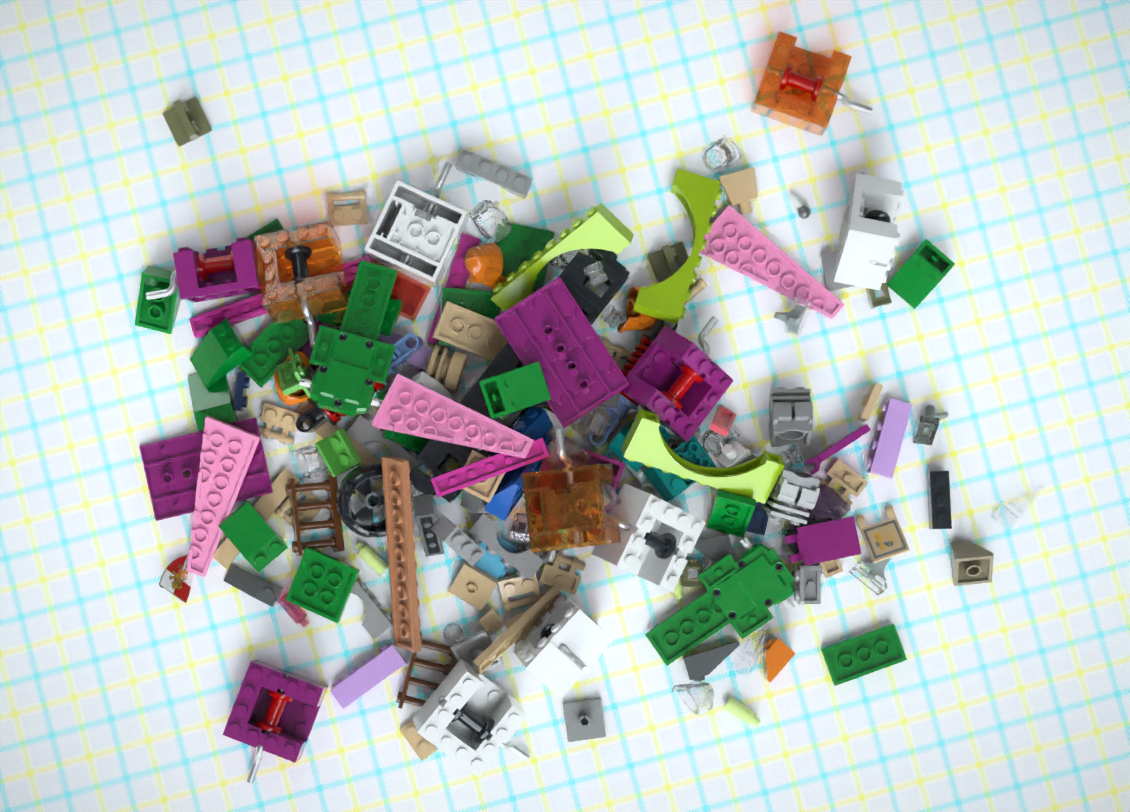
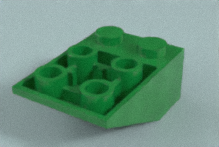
(920, 274)
(515, 390)

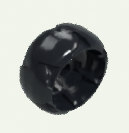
(361, 522)

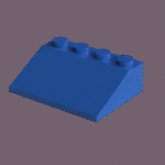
(511, 488)

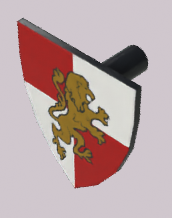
(177, 578)

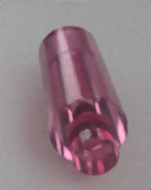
(293, 611)

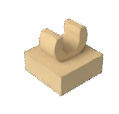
(491, 621)

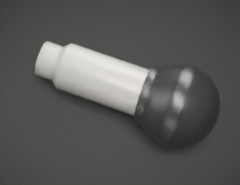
(803, 211)

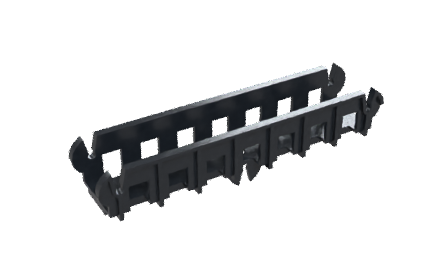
(437, 452)

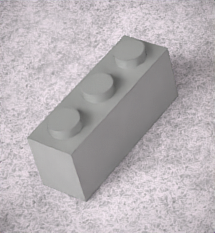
(458, 540)

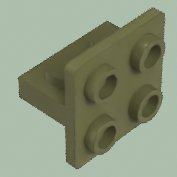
(187, 121)
(668, 260)

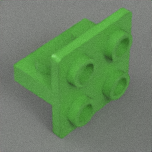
(291, 373)
(338, 453)

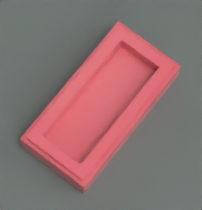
(723, 421)

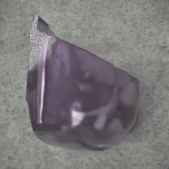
(829, 505)

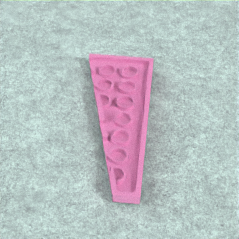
(749, 252)
(427, 414)
(222, 470)

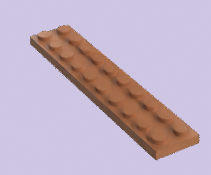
(401, 553)

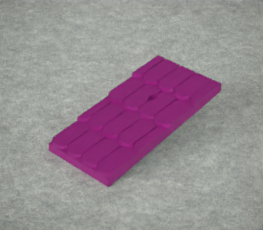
(559, 336)
(173, 492)

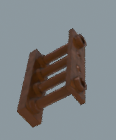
(334, 522)
(445, 669)

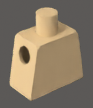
(740, 189)

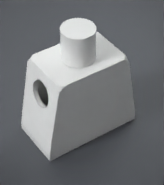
(734, 454)

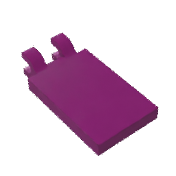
(816, 461)
(825, 541)

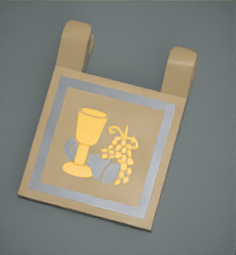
(883, 538)

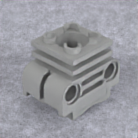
(790, 417)
(790, 494)

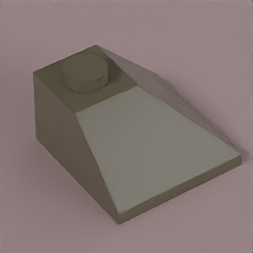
(970, 564)

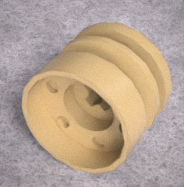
(446, 368)

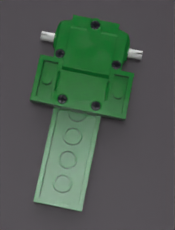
(353, 356)
(735, 595)

